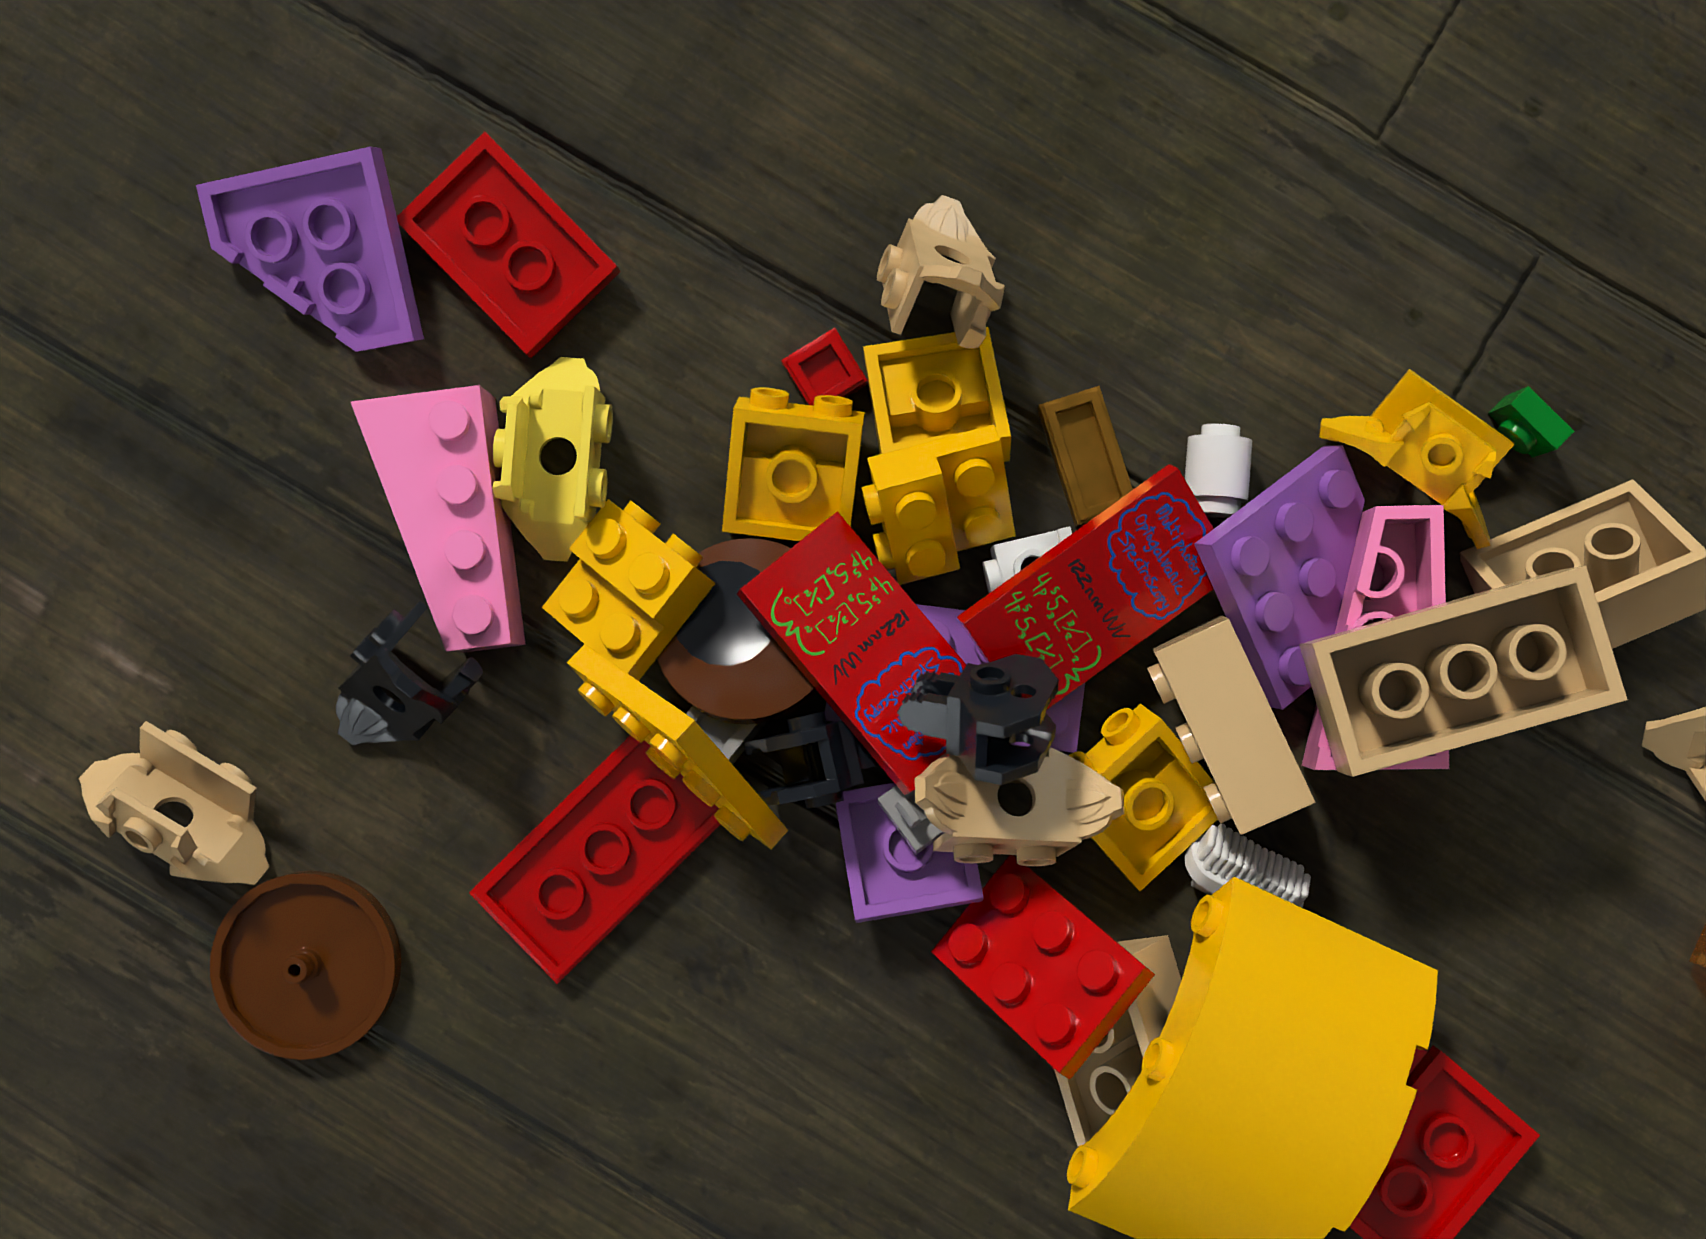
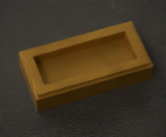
(1085, 453)

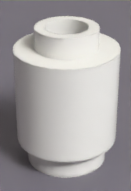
(1219, 469)

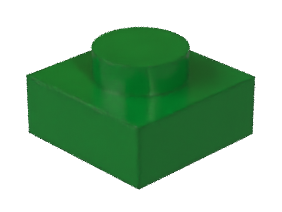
(1530, 423)

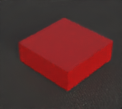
(824, 368)

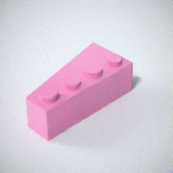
(439, 482)
(1391, 573)

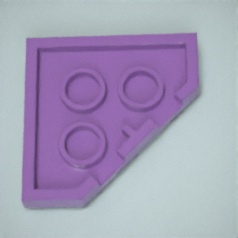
(322, 243)
(1286, 567)

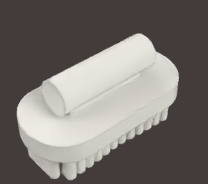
(1226, 854)

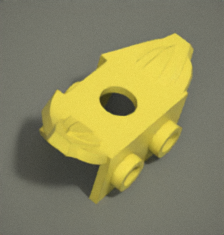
(552, 405)

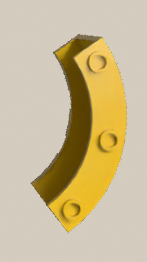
(1268, 1083)

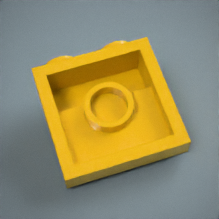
(934, 391)
(790, 464)
(938, 502)
(628, 588)
(1161, 791)

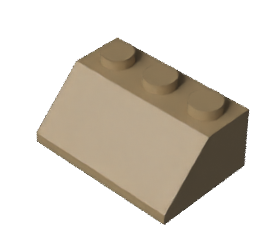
(1635, 552)
(1230, 726)
(1117, 1061)

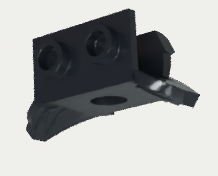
(373, 716)

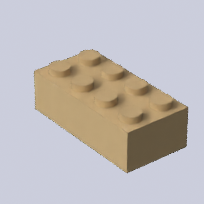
(1463, 671)

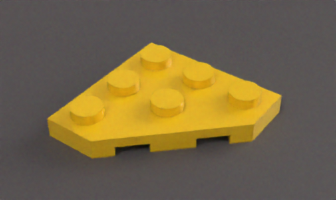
(677, 746)

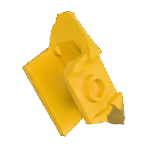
(1430, 445)

